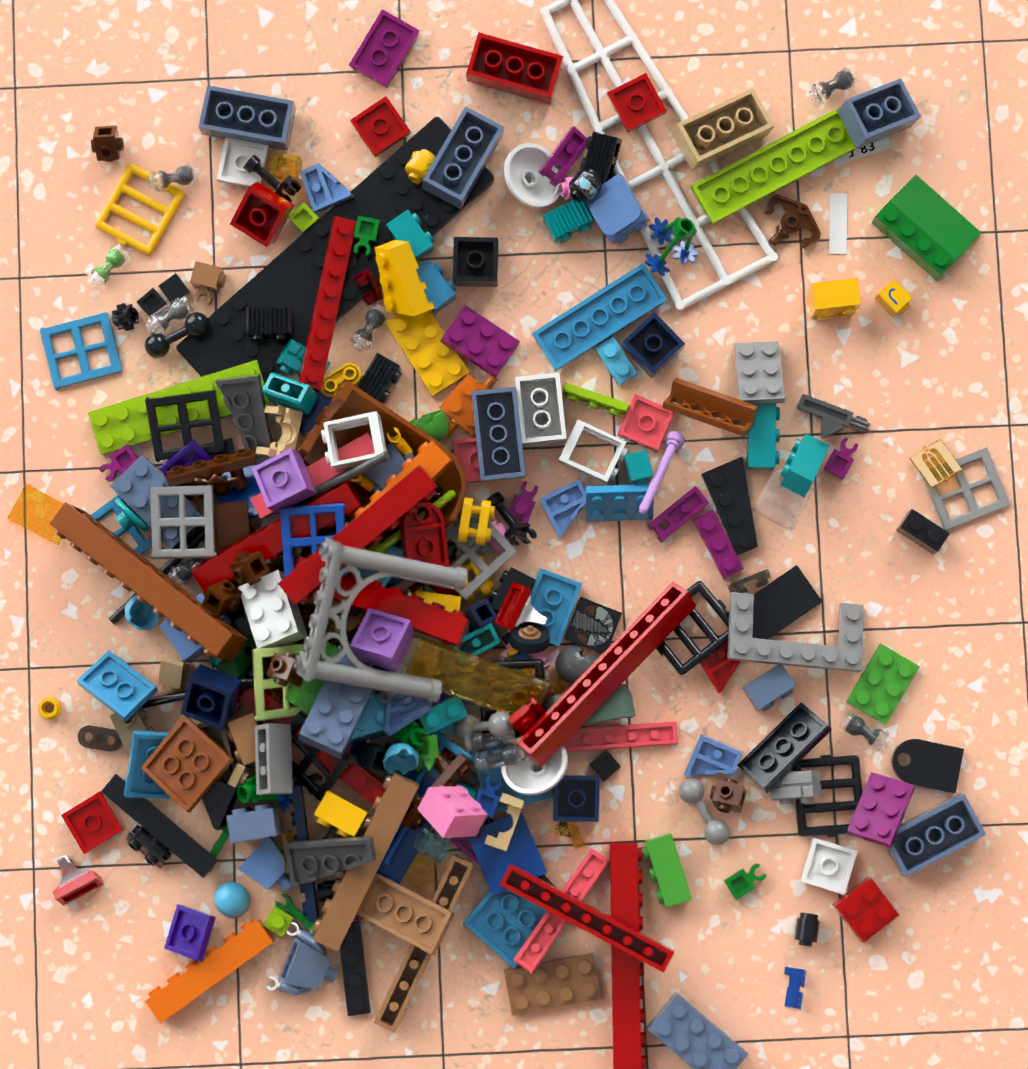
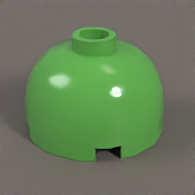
(433, 424)

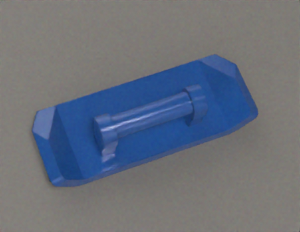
(400, 852)

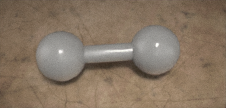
(497, 725)
(692, 792)

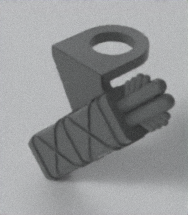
(832, 416)

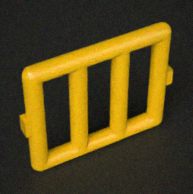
(157, 231)

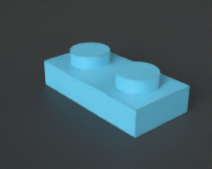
(616, 361)

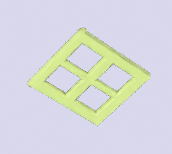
(260, 684)

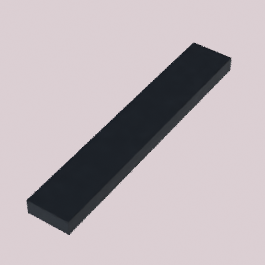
(161, 827)

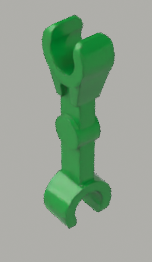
(220, 842)
(290, 907)

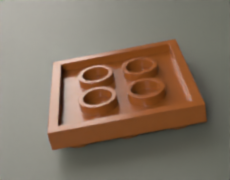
(187, 763)

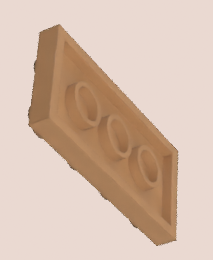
(405, 914)
(553, 984)

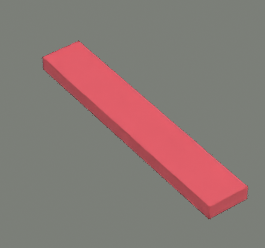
(322, 472)
(622, 736)
(552, 925)

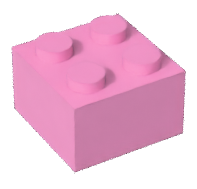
(452, 811)

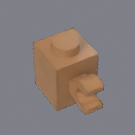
(207, 279)

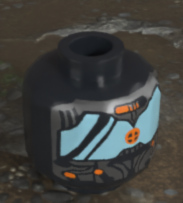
(585, 185)

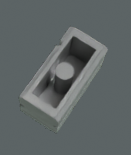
(797, 785)

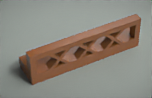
(712, 405)

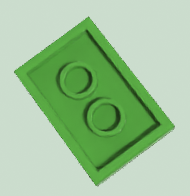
(882, 684)

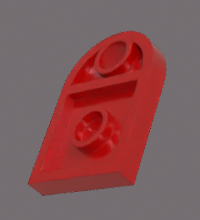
(425, 538)

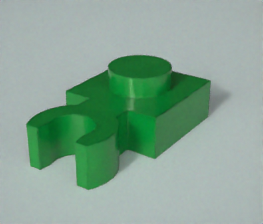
(366, 232)
(411, 734)
(741, 883)

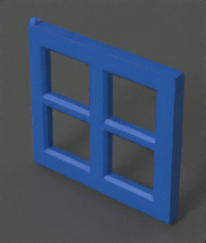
(313, 541)

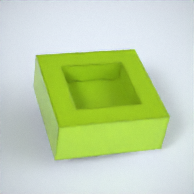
(303, 218)
(278, 921)

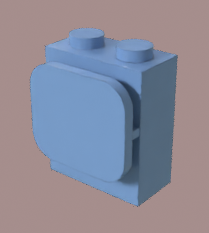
(618, 210)
(186, 649)

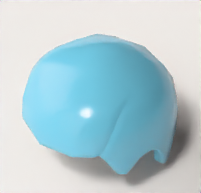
(140, 615)
(400, 758)
(232, 899)

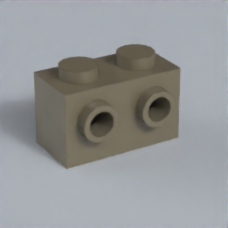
(134, 723)

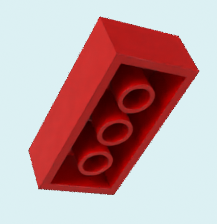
(514, 68)

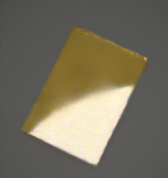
(35, 511)

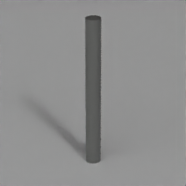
(348, 475)

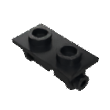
(153, 853)

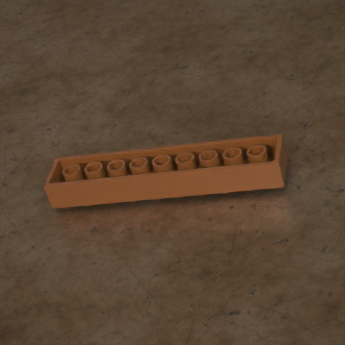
(148, 582)

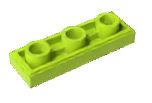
(595, 400)

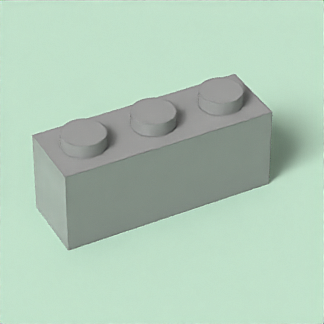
(273, 759)

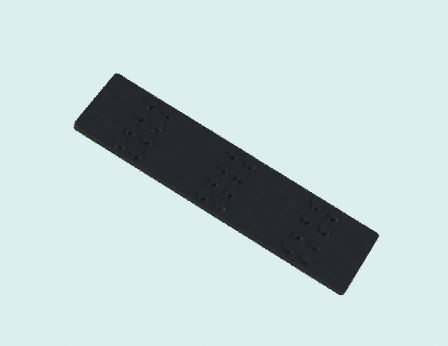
(296, 272)

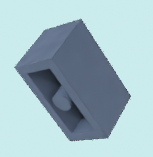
(768, 687)

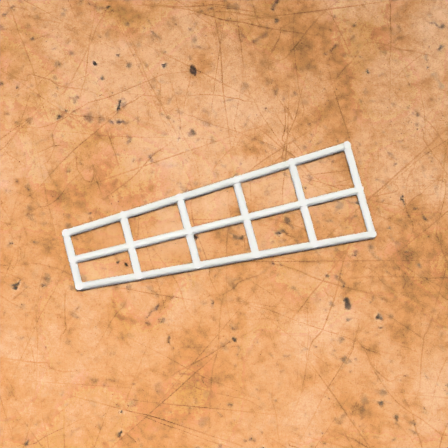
(663, 166)

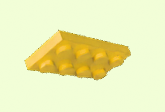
(432, 360)

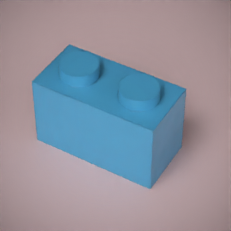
(437, 290)

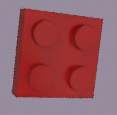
(636, 102)
(380, 126)
(92, 822)

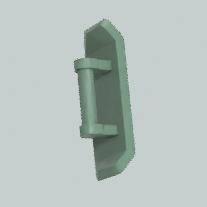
(617, 706)

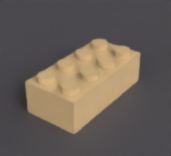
(722, 129)

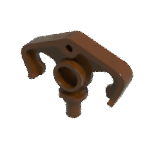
(796, 217)

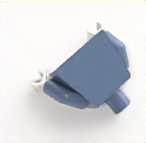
(304, 965)

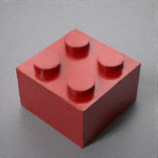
(262, 214)
(865, 909)

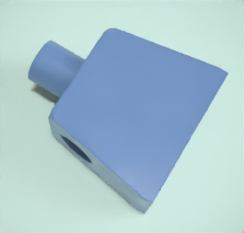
(267, 865)

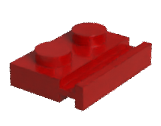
(527, 716)

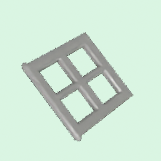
(966, 488)
(182, 522)
(469, 552)

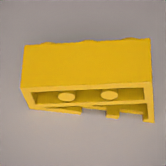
(400, 280)

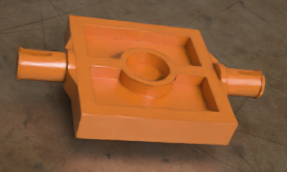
(459, 404)

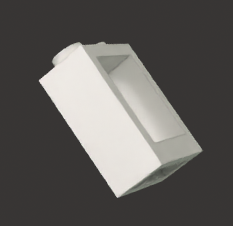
(328, 437)
(572, 442)

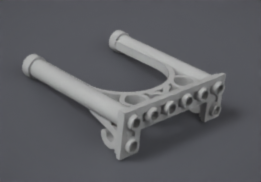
(308, 663)

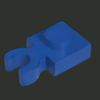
(487, 797)

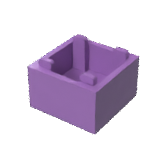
(283, 480)
(382, 639)

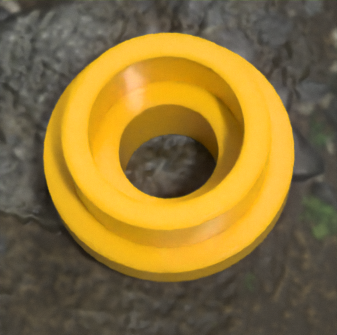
(43, 708)

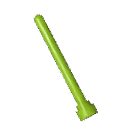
(395, 537)

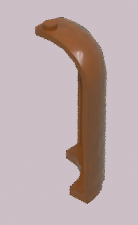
(352, 401)

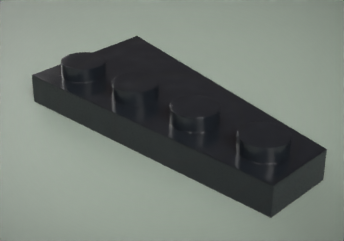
(731, 499)

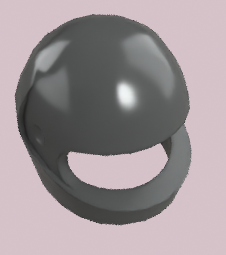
(571, 664)

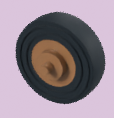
(529, 638)

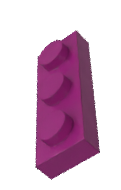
(718, 544)

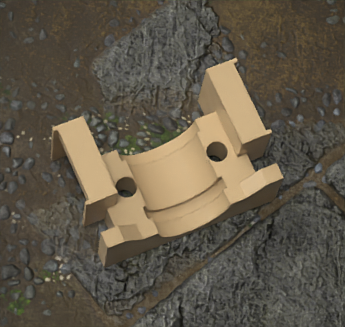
(290, 423)
(514, 809)

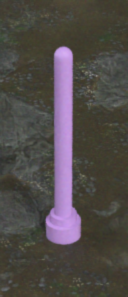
(673, 443)

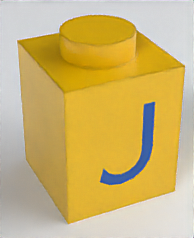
(894, 298)

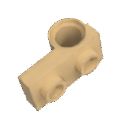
(239, 774)

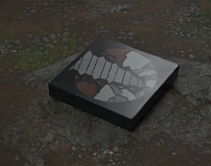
(593, 625)

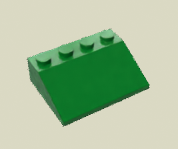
(926, 227)

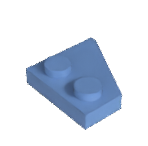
(323, 188)
(564, 505)
(404, 711)
(712, 758)

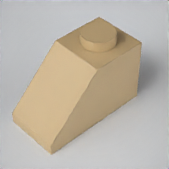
(173, 674)

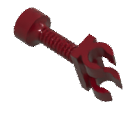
(367, 277)

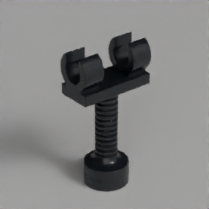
(291, 186)
(515, 528)

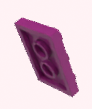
(384, 48)
(480, 341)
(881, 810)

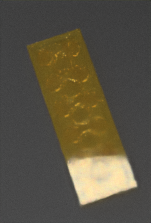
(475, 677)

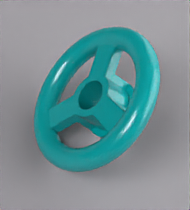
(129, 517)

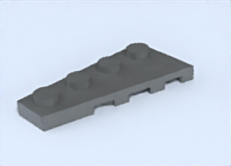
(247, 407)
(321, 858)

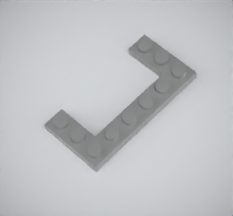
(844, 657)

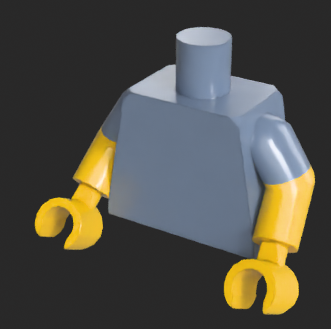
(376, 477)

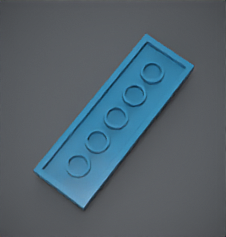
(599, 317)

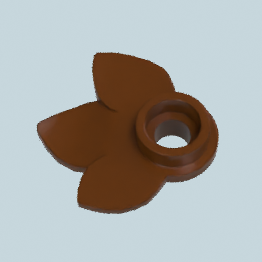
(221, 485)

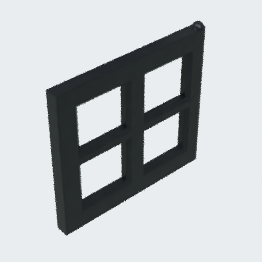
(184, 425)
(310, 757)

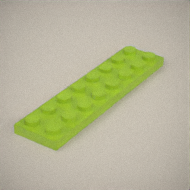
(773, 167)
(128, 420)

